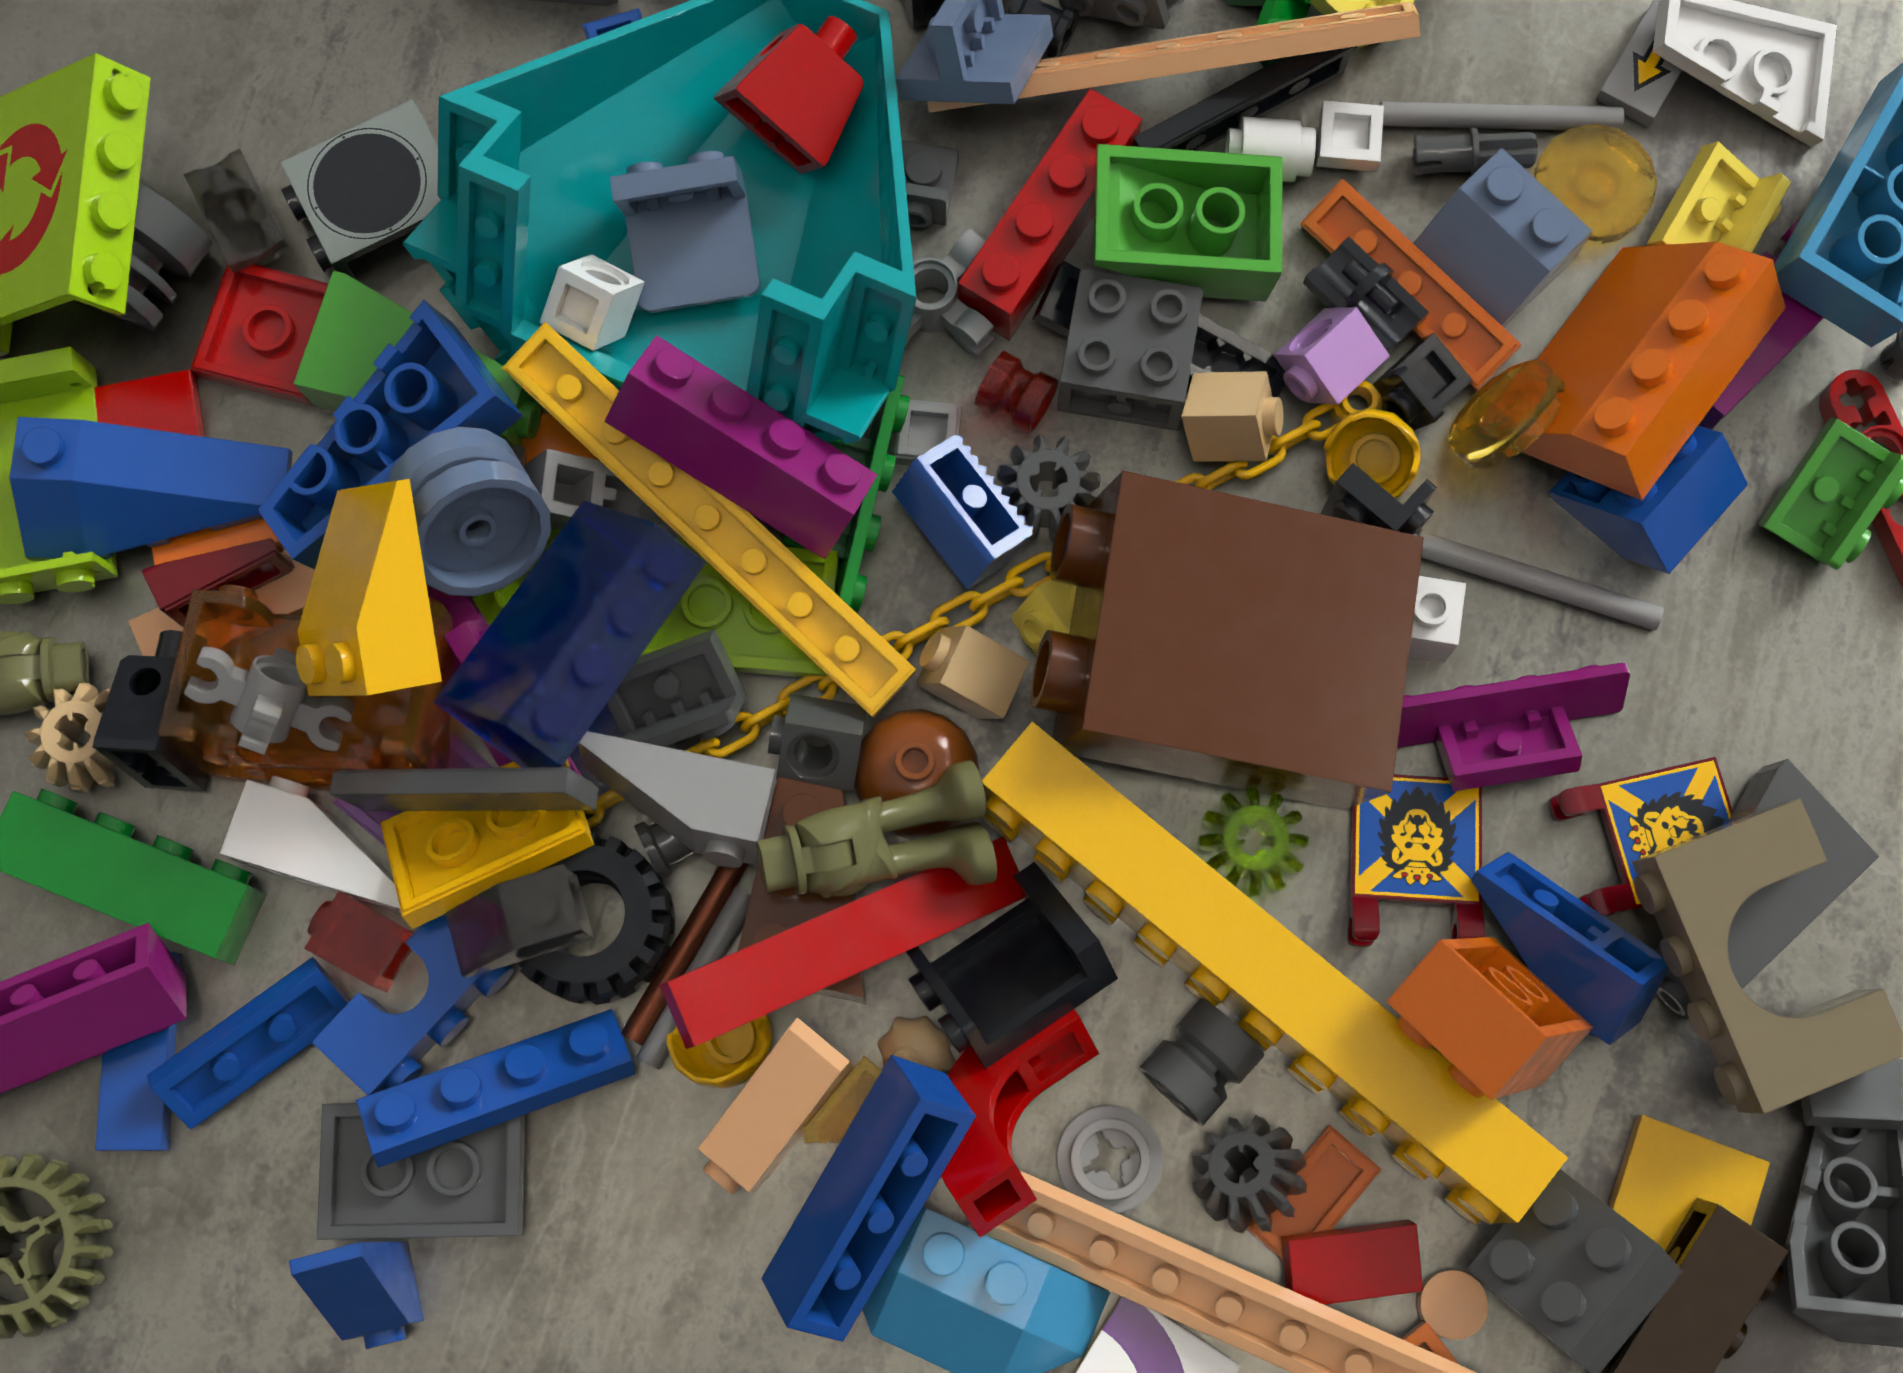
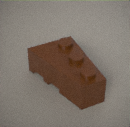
(784, 909)

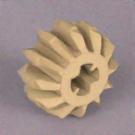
(57, 740)

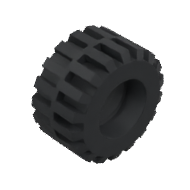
(638, 944)

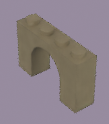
(1759, 1055)

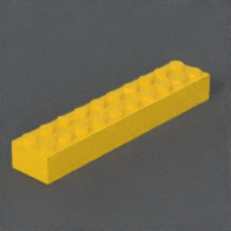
(1268, 980)

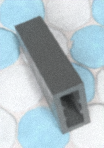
(1784, 908)

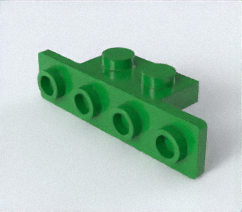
(864, 526)

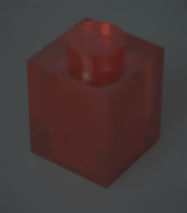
(359, 941)

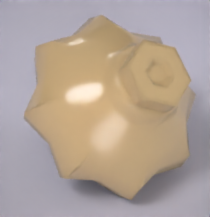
(917, 1042)

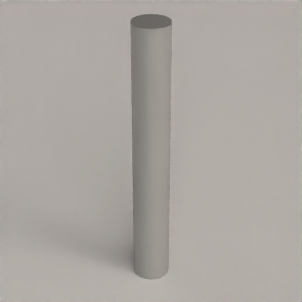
(713, 948)

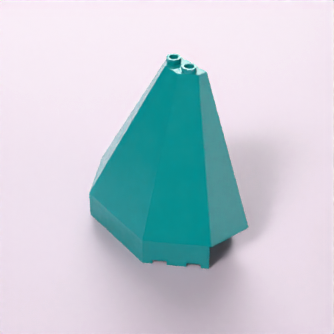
(532, 190)

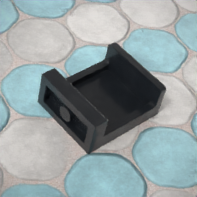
(1014, 973)

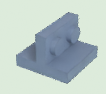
(975, 54)

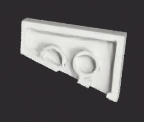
(1755, 57)

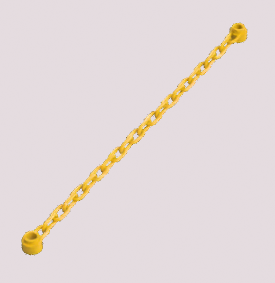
(1012, 585)

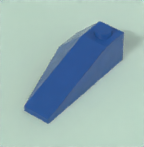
(130, 487)

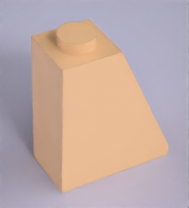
(773, 1109)

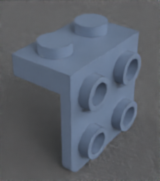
(689, 231)

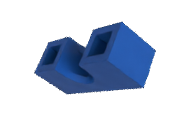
(385, 1048)

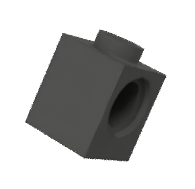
(831, 720)

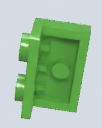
(1835, 495)

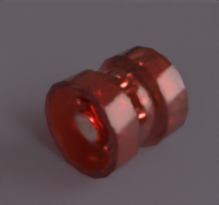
(1016, 392)

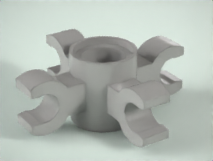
(949, 313)
(269, 700)

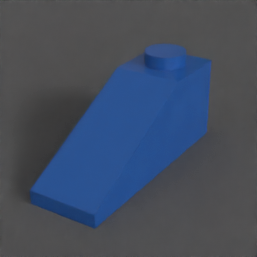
(1573, 947)
(363, 1290)

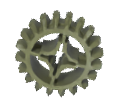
(46, 1287)

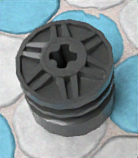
(164, 241)

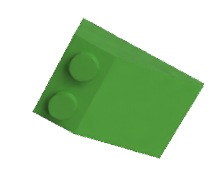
(1190, 218)

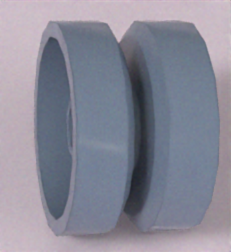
(473, 510)

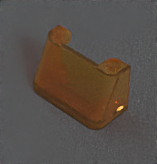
(385, 731)

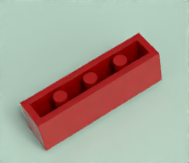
(1044, 217)

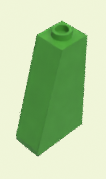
(354, 331)

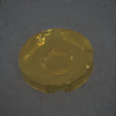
(1600, 178)
(1506, 414)

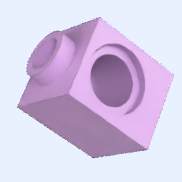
(1331, 356)

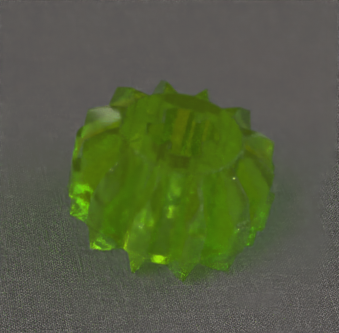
(1276, 836)

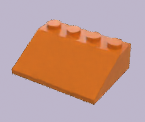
(1653, 357)

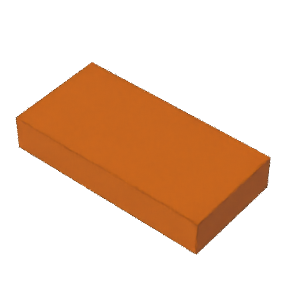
(1334, 1179)

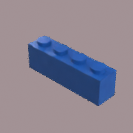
(867, 1198)

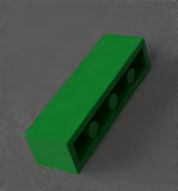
(127, 878)

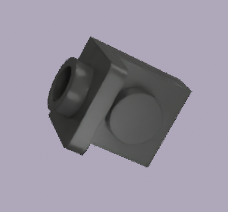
(929, 182)

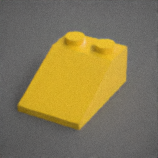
(368, 599)

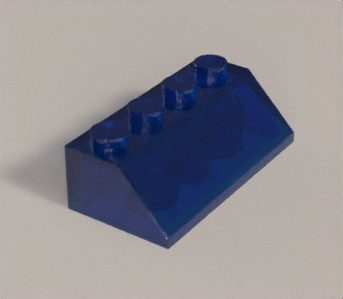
(569, 635)

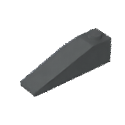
(1850, 1236)

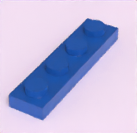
(494, 1087)

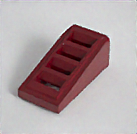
(242, 565)

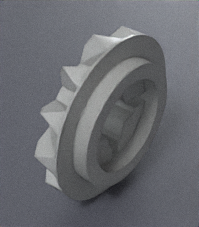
(1121, 1129)

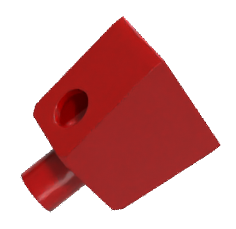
(798, 93)

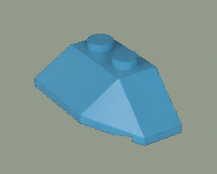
(980, 1303)

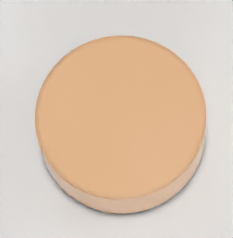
(1452, 1304)

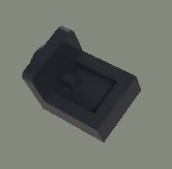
(1422, 383)

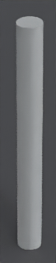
(1499, 115)
(1541, 581)

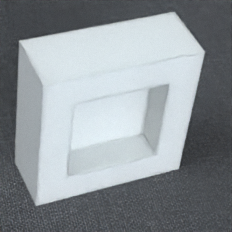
(1350, 136)

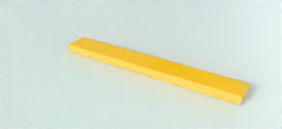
(715, 527)

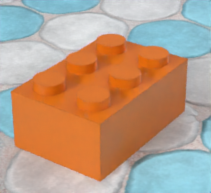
(1487, 1017)

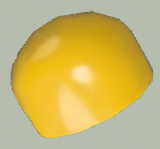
(1378, 446)
(726, 1058)

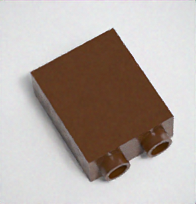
(1231, 641)

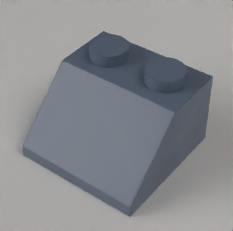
(1503, 237)

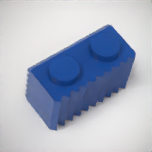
(962, 511)

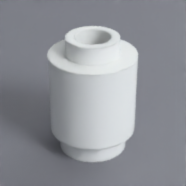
(1276, 138)

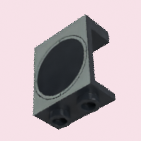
(364, 185)

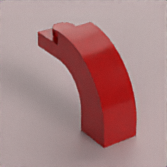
(983, 1168)

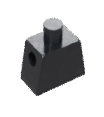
(133, 719)

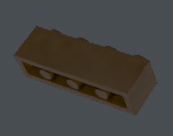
(1706, 1308)

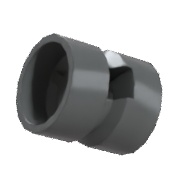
(1201, 1061)

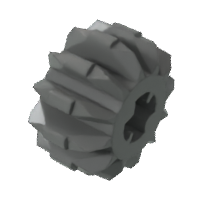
(1045, 464)
(1230, 1193)

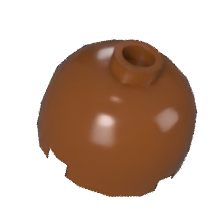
(910, 755)

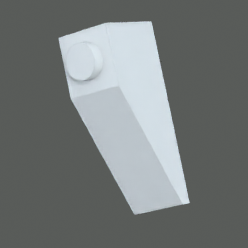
(301, 841)

